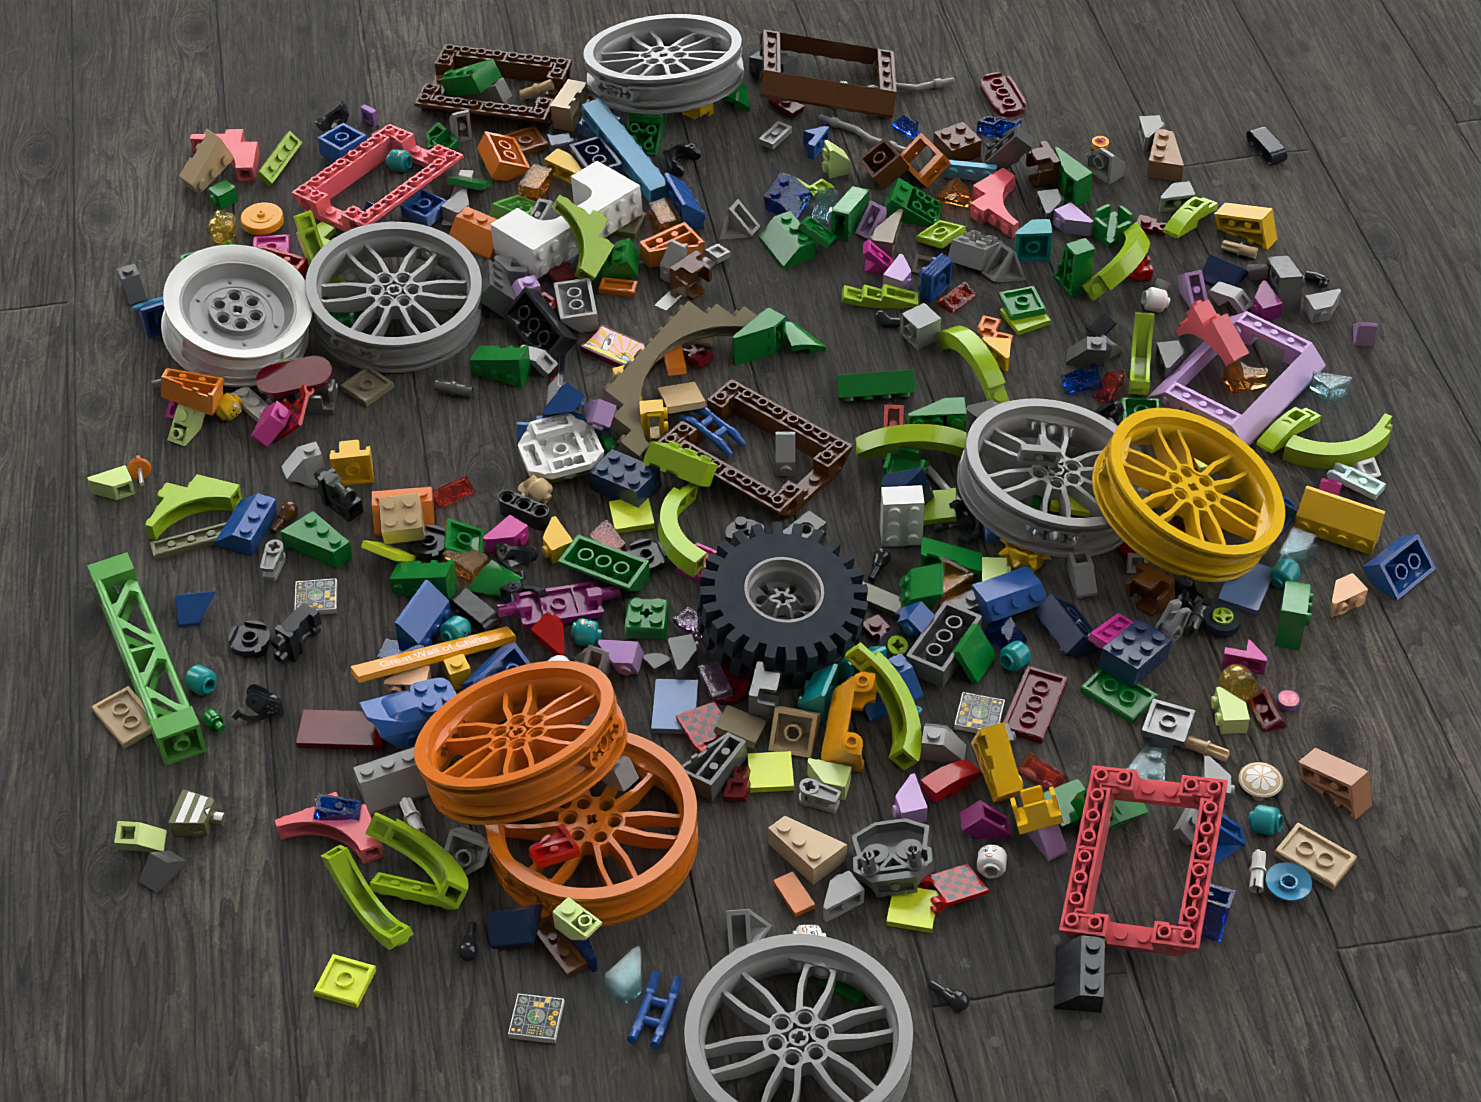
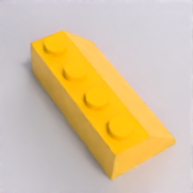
(1339, 520)

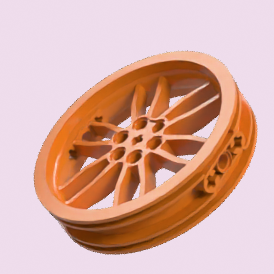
(469, 728)
(597, 828)

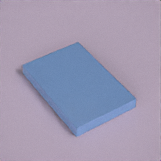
(1247, 591)
(671, 699)

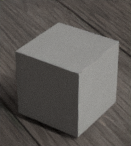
(920, 326)

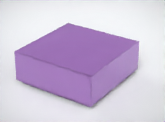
(369, 115)

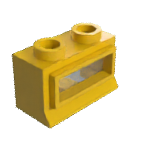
(652, 419)

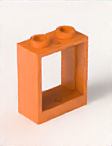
(937, 163)

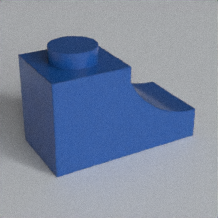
(914, 618)

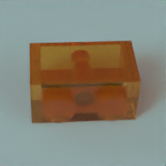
(536, 182)
(663, 215)

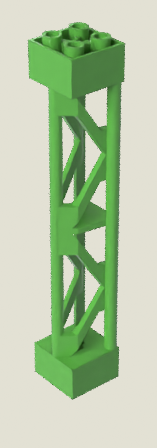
(176, 732)

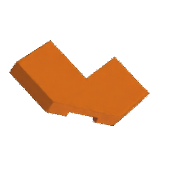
(989, 328)

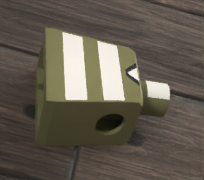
(195, 815)

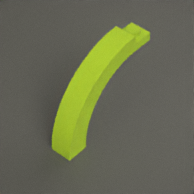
(310, 240)
(1122, 265)
(1141, 354)
(980, 359)
(912, 436)
(1325, 455)
(673, 541)
(898, 702)
(428, 854)
(363, 901)

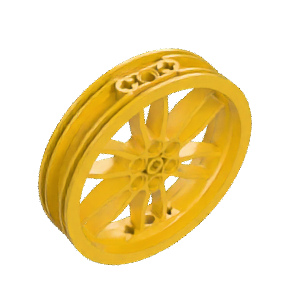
(1188, 494)

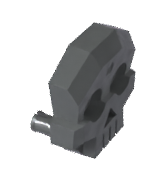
(901, 856)

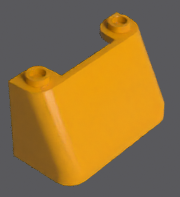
(838, 743)

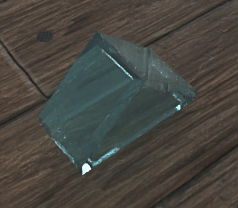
(1330, 386)

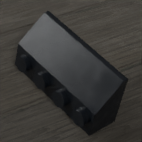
(539, 323)

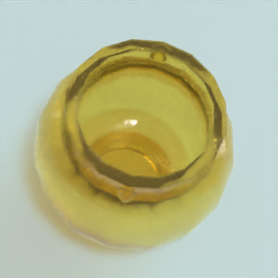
(222, 226)
(1238, 681)

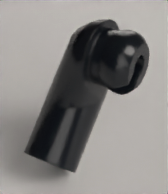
(1318, 277)
(885, 321)

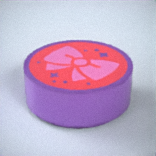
(1288, 700)

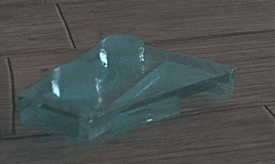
(1150, 763)

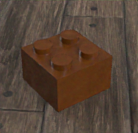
(958, 142)
(884, 163)

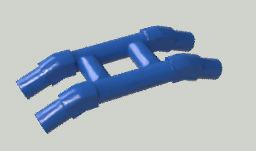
(716, 436)
(650, 1000)

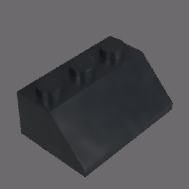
(1080, 974)

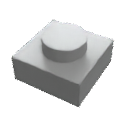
(717, 253)

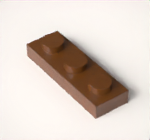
(560, 948)

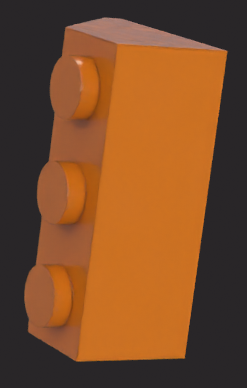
(502, 156)
(474, 232)
(426, 499)

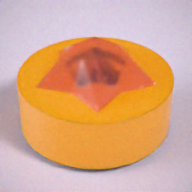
(1099, 142)

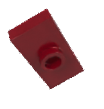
(787, 107)

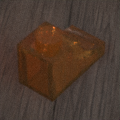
(1242, 378)
(466, 563)

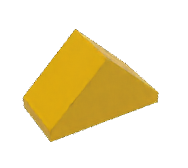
(999, 349)

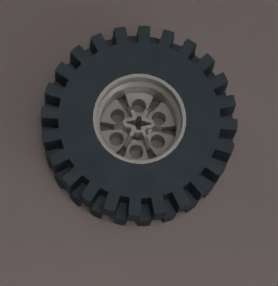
(740, 616)

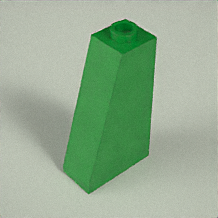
(848, 212)

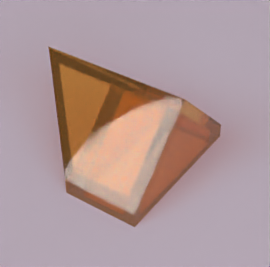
(954, 193)
(955, 580)

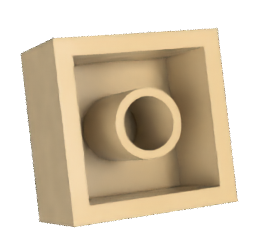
(401, 518)

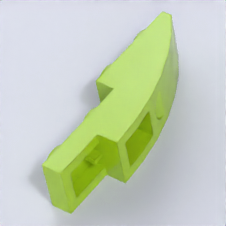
(1187, 216)
(1285, 427)

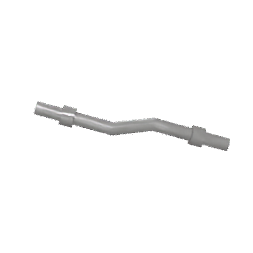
(936, 83)
(835, 122)

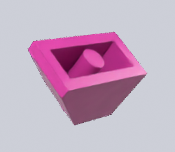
(270, 423)
(508, 532)

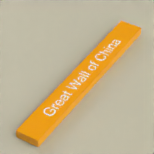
(432, 654)

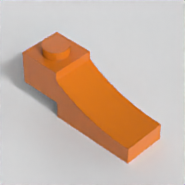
(675, 362)

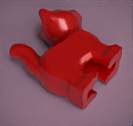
(1142, 271)

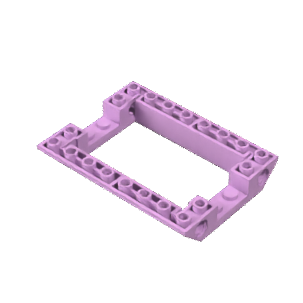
(1298, 353)

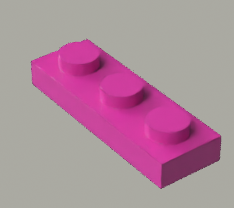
(1109, 630)

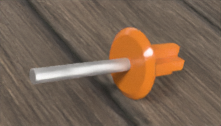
(139, 469)

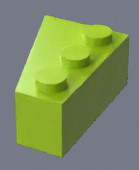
(681, 462)

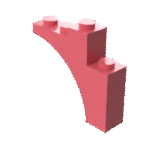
(245, 153)
(989, 200)
(1215, 330)
(345, 831)

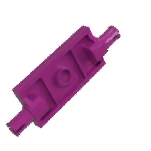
(566, 601)

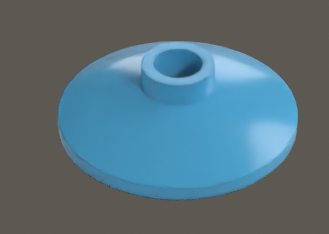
(147, 303)
(1290, 875)

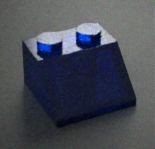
(787, 195)

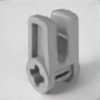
(272, 560)
(1173, 620)
(820, 796)

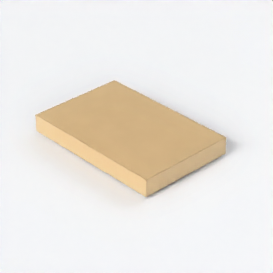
(681, 397)
(123, 716)
(1315, 854)

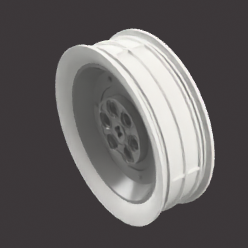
(234, 313)

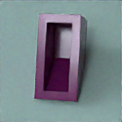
(1266, 303)
(985, 822)

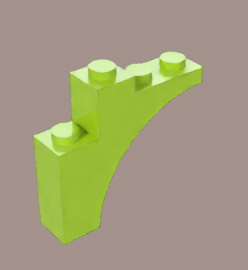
(587, 229)
(200, 496)

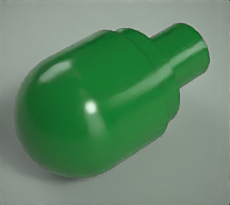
(607, 443)
(213, 720)

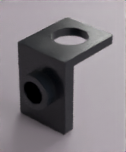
(1101, 326)

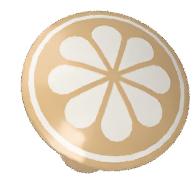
(1260, 780)

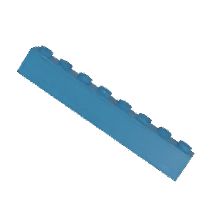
(632, 157)

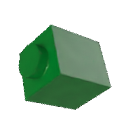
(222, 194)

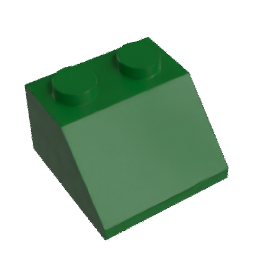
(922, 585)

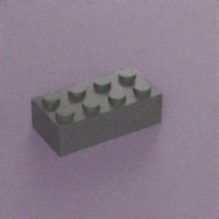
(933, 650)

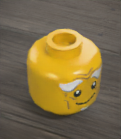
(229, 407)

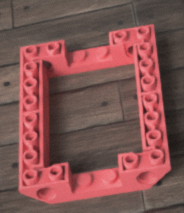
(318, 191)
(1125, 785)

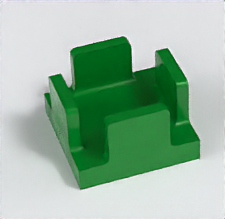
(1109, 226)
(907, 459)

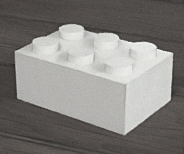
(901, 515)

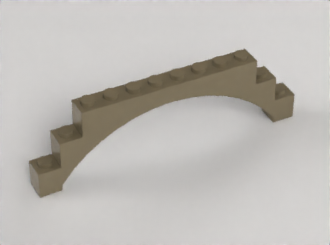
(625, 391)

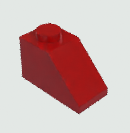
(550, 633)

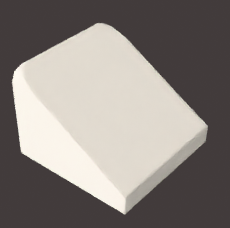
(1368, 467)

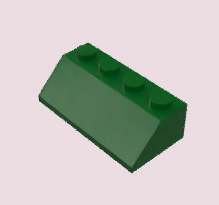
(875, 383)
(606, 563)

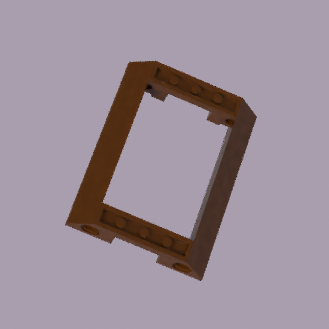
(510, 65)
(827, 93)
(827, 450)

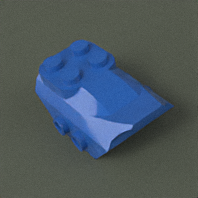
(403, 714)

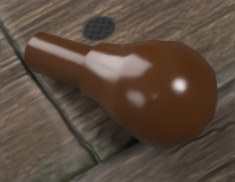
(287, 512)

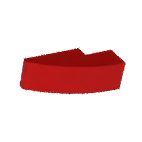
(949, 780)

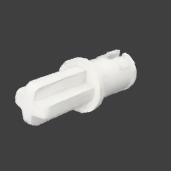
(411, 815)
(1257, 871)

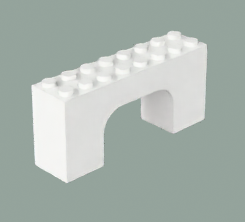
(549, 242)

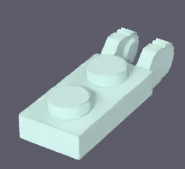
(1356, 480)

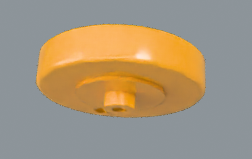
(262, 219)

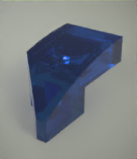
(906, 126)

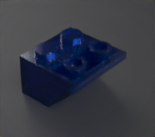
(1217, 912)

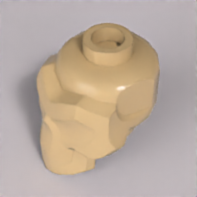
(536, 489)

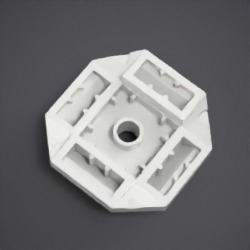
(559, 448)

